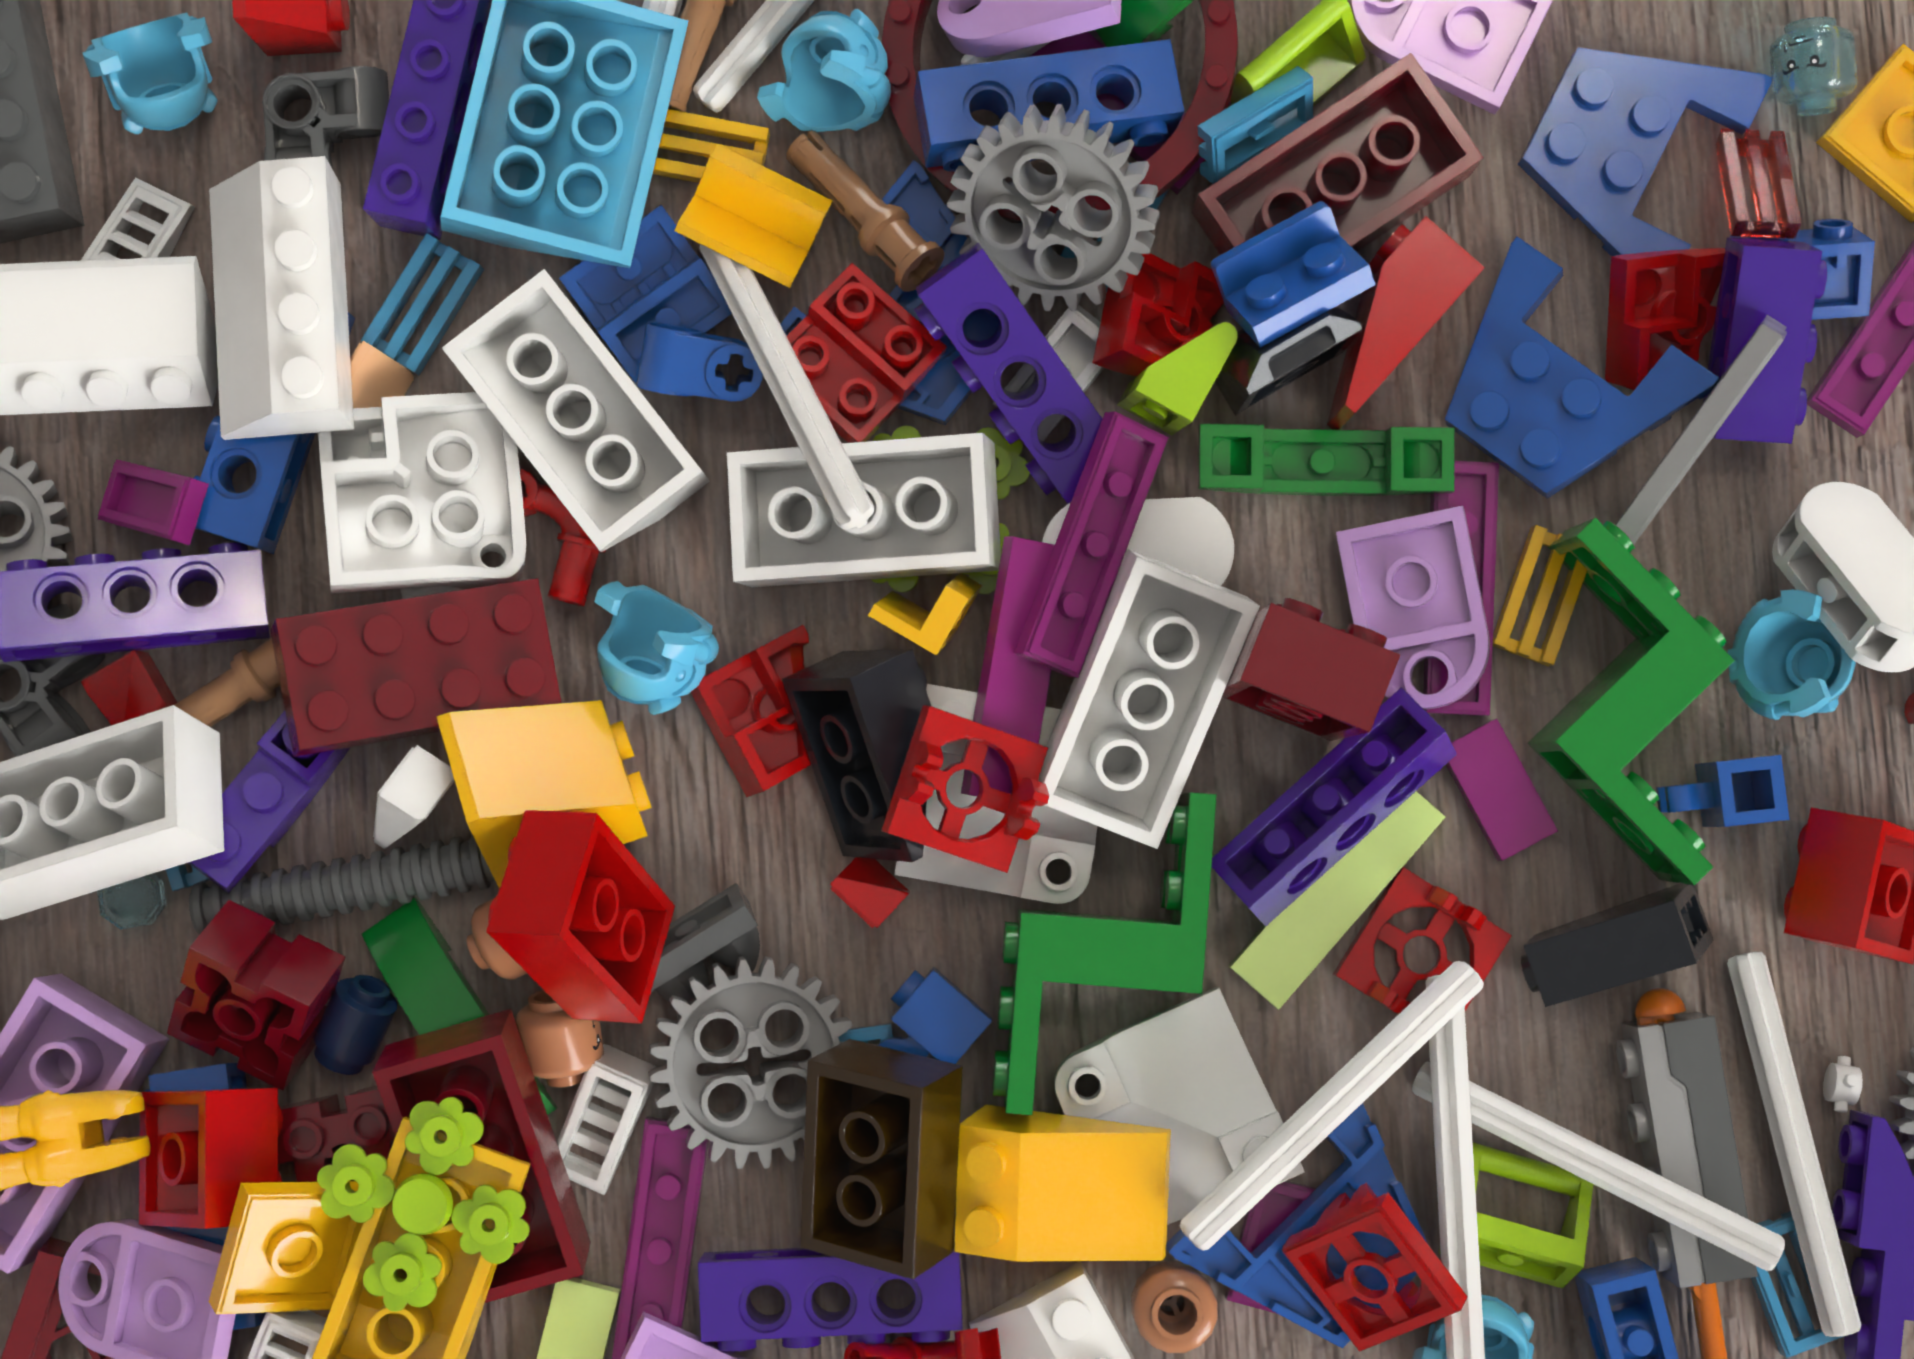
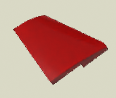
(1658, 303)
(1155, 314)
(753, 714)

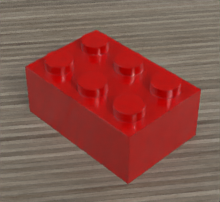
(581, 916)

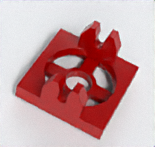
(922, 776)
(1408, 891)
(1401, 1311)

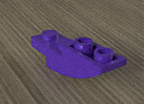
(265, 802)
(1878, 1216)

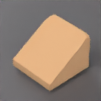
(376, 376)

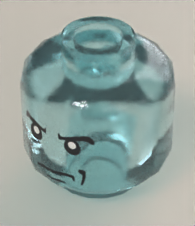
(1813, 65)

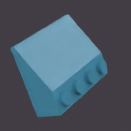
(564, 127)

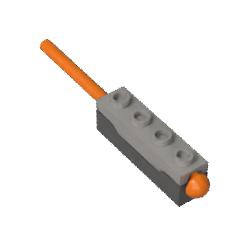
(1687, 1138)

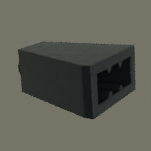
(1618, 945)

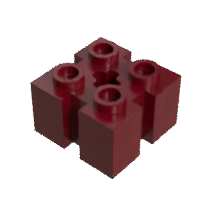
(254, 994)
(319, 1128)

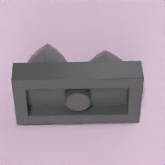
(717, 928)

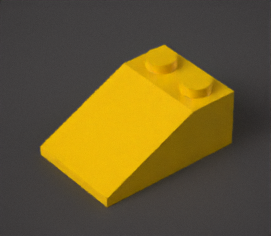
(1061, 1188)

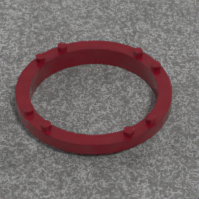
(902, 43)

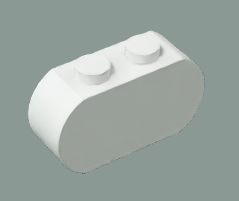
(1179, 533)
(1862, 564)

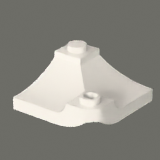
(422, 496)
(1057, 838)
(1182, 1075)

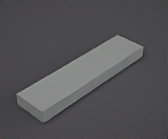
(1702, 427)

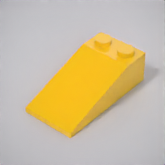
(444, 1329)

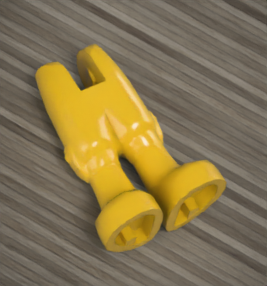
(68, 1136)

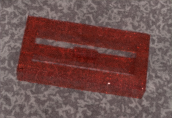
(1781, 178)

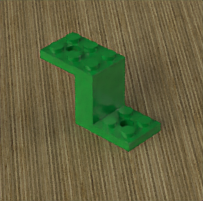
(1632, 699)
(1107, 949)

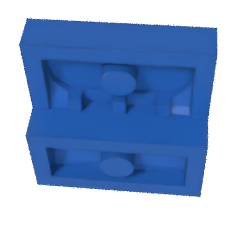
(661, 286)

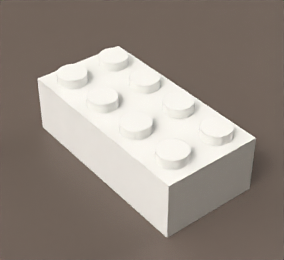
(929, 516)
(1144, 698)
(108, 809)

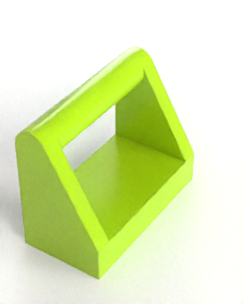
(1320, 43)
(1177, 384)
(1525, 1249)

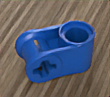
(685, 360)

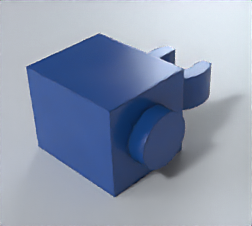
(1732, 792)
(935, 1018)

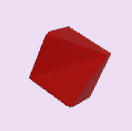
(128, 688)
(869, 890)

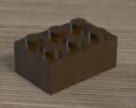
(881, 1157)

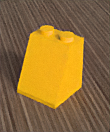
(541, 761)

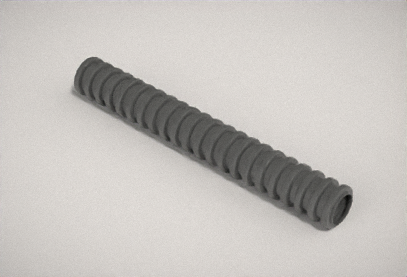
(350, 883)

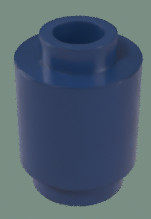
(354, 1024)

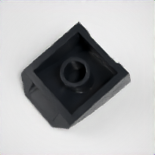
(1258, 372)

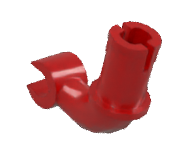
(577, 553)
(967, 1345)

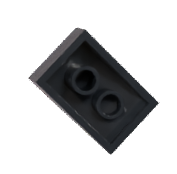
(857, 730)

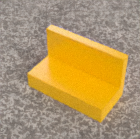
(754, 216)
(928, 629)

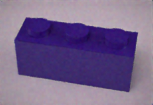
(1779, 282)

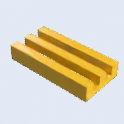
(708, 126)
(1525, 647)

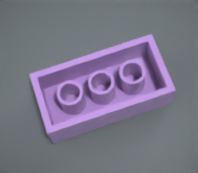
(65, 1044)

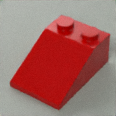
(1415, 285)

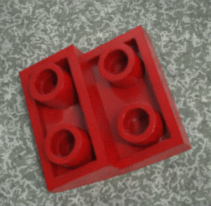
(862, 353)

